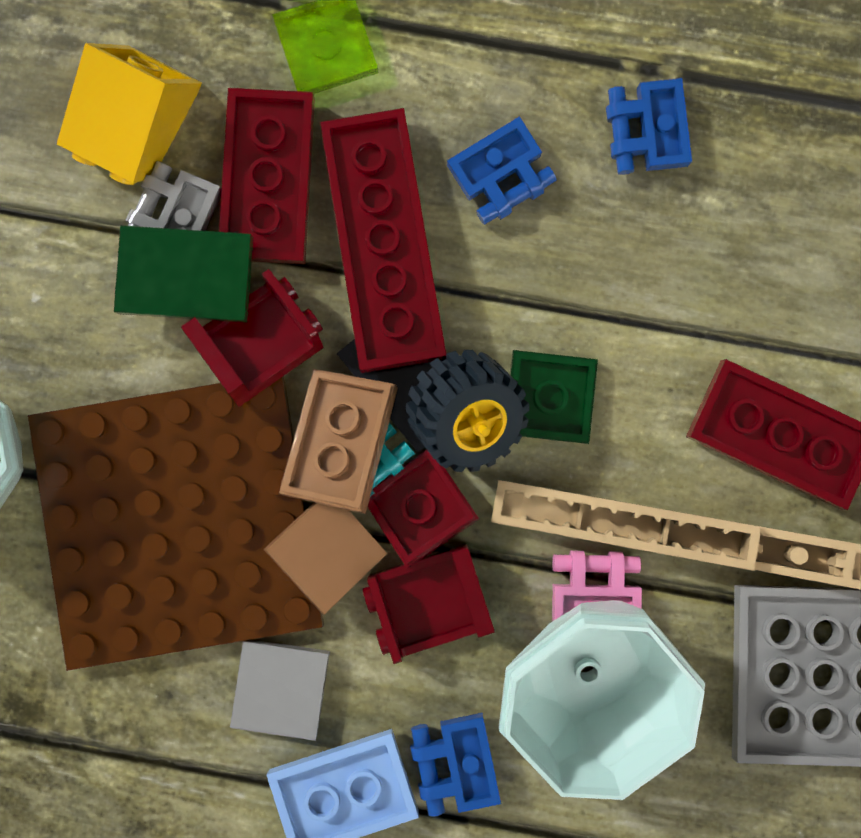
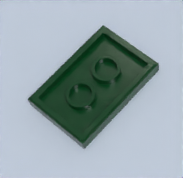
(183, 274)

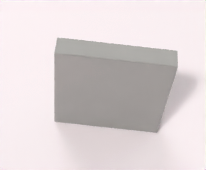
(280, 689)

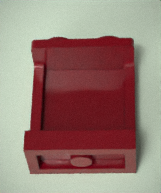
(263, 349)
(427, 603)

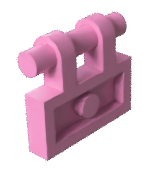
(577, 564)

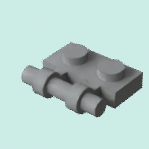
(188, 202)

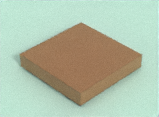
(325, 553)

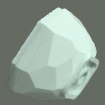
(606, 726)

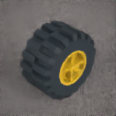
(467, 410)

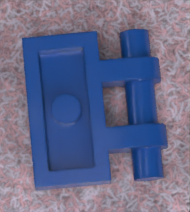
(663, 126)
(495, 159)
(469, 764)

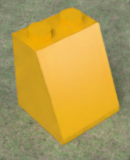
(124, 110)

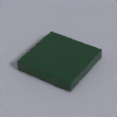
(558, 394)

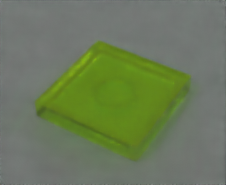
(325, 44)

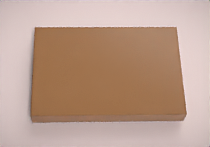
(339, 440)

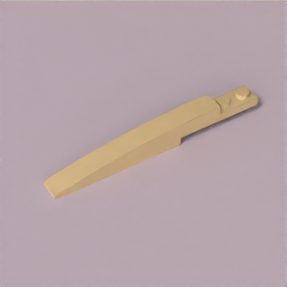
(678, 534)

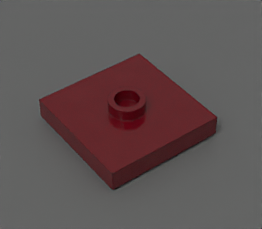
(420, 508)

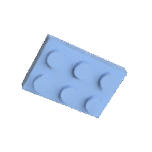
(344, 790)

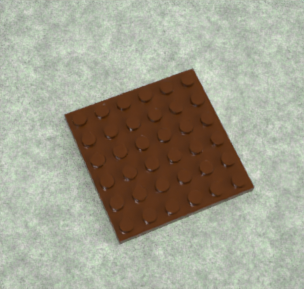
(165, 521)

